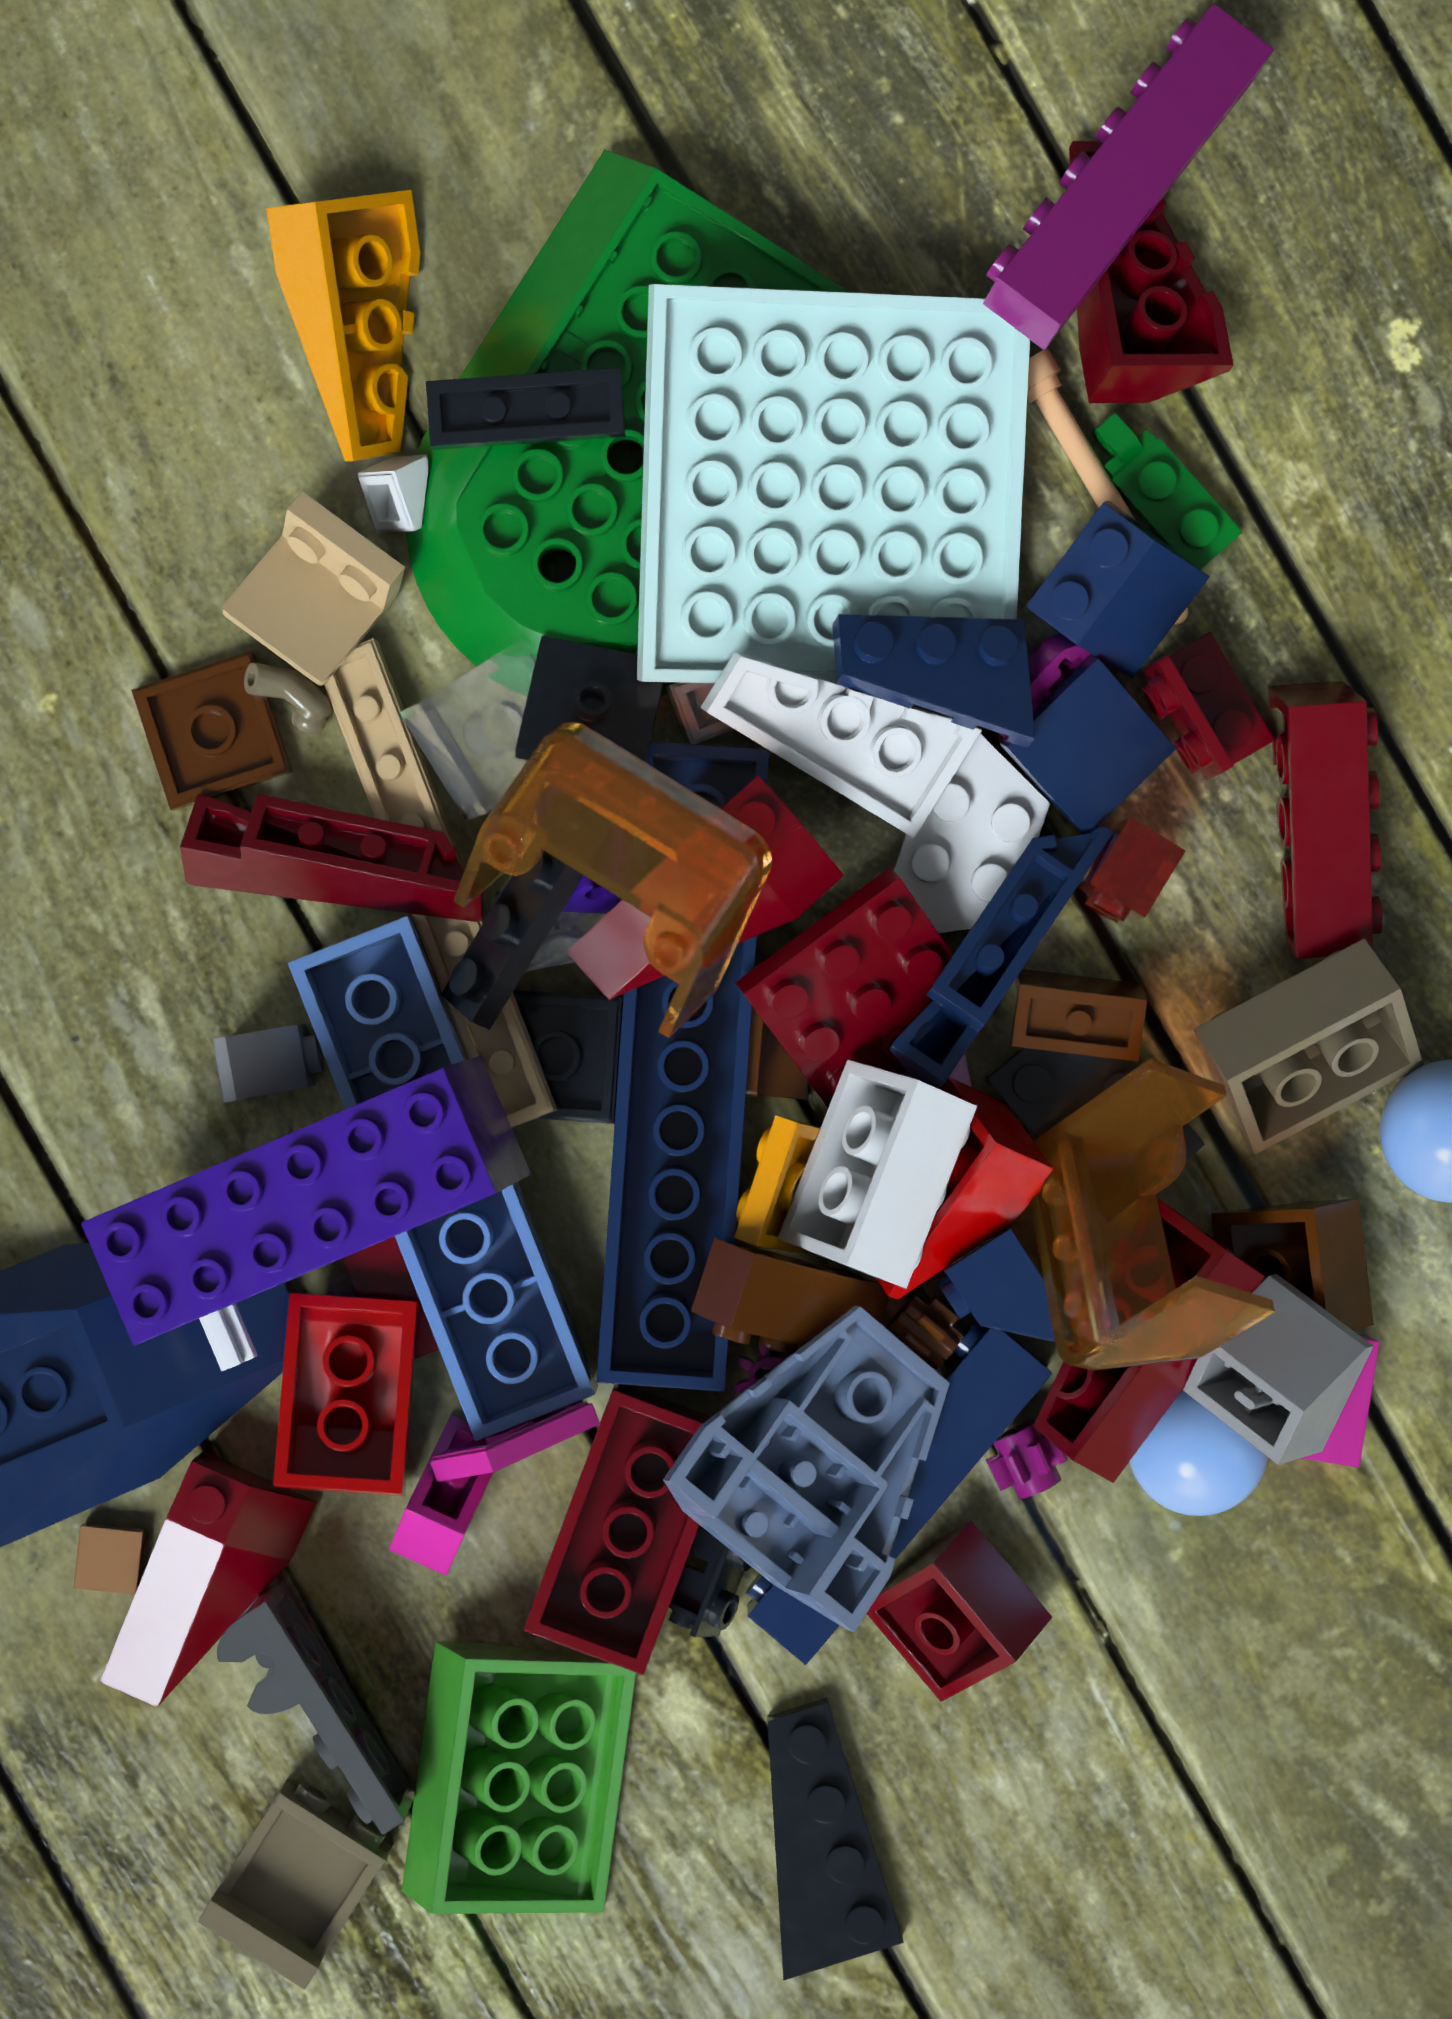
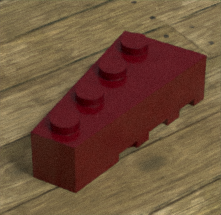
(1326, 817)
(1109, 1413)

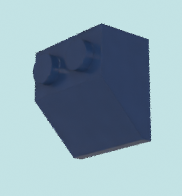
(1117, 590)
(999, 1288)

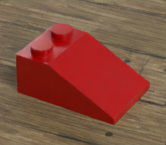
(987, 1188)
(346, 1395)

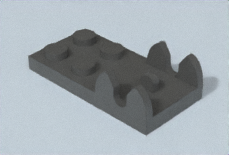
(307, 1675)

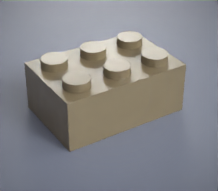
(1310, 1045)

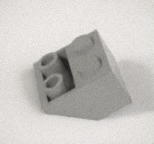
(1282, 1376)

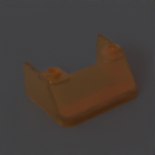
(640, 841)
(1105, 1234)

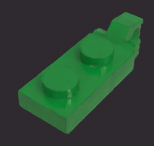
(1165, 493)

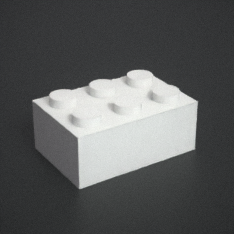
(878, 1172)

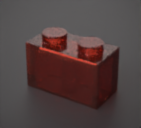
(1130, 872)

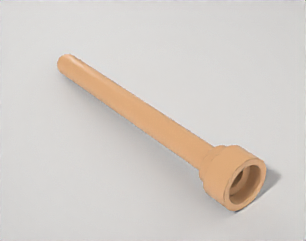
(1043, 390)

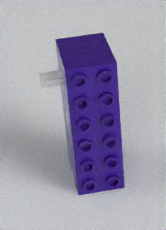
(303, 1204)

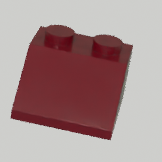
(958, 1612)

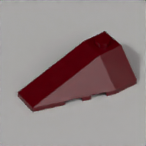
(1149, 318)
(798, 877)
(209, 1564)

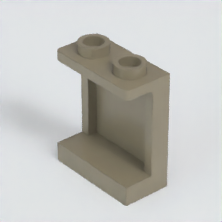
(296, 1882)

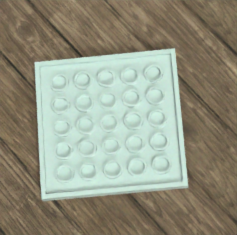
(822, 468)

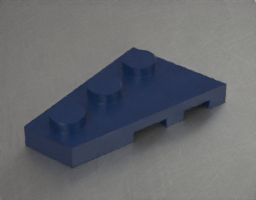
(944, 664)

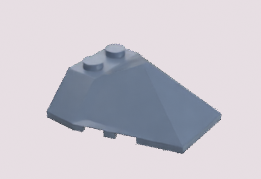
(817, 1465)

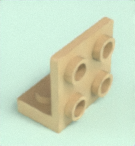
(315, 591)

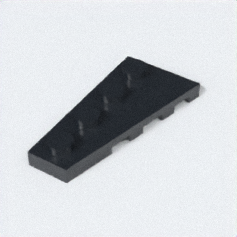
(826, 1862)

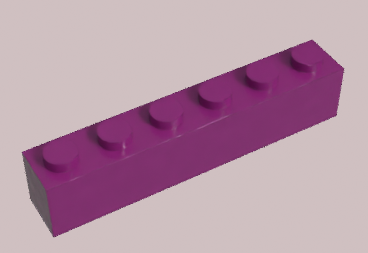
(1126, 177)

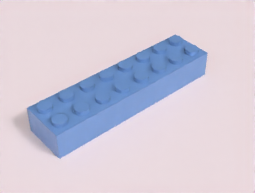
(478, 1266)

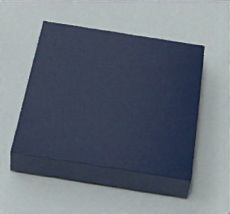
(1090, 746)

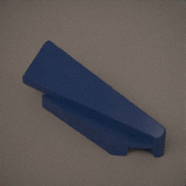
(995, 953)

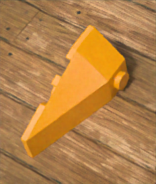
(348, 290)

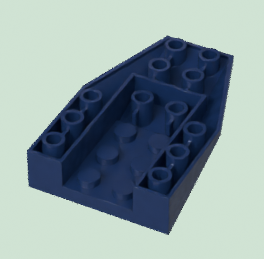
(90, 1409)

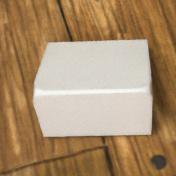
(396, 492)

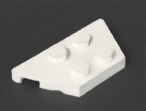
(971, 839)

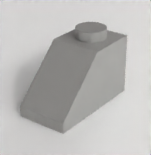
(267, 1062)

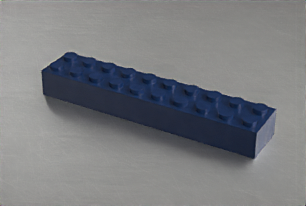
(676, 1142)

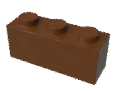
(778, 1296)

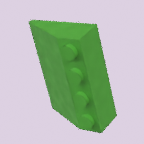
(517, 1781)

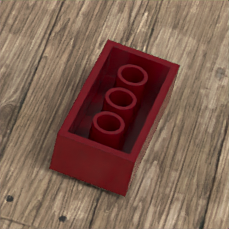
(620, 1536)

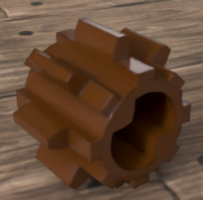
(927, 1329)

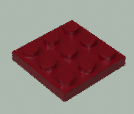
(850, 983)

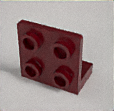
(1205, 707)

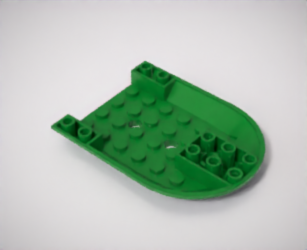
(576, 309)

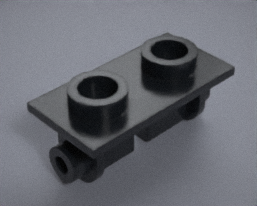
(708, 1598)

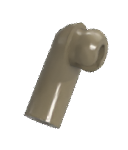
(290, 684)

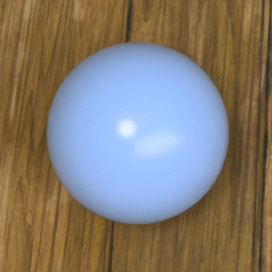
(1419, 1130)
(1196, 1461)

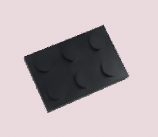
(1052, 1085)

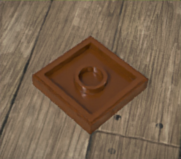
(210, 732)

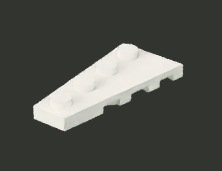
(855, 743)

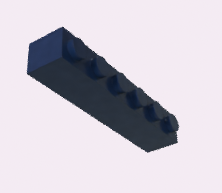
(986, 1392)

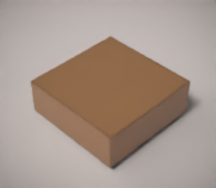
(109, 1558)

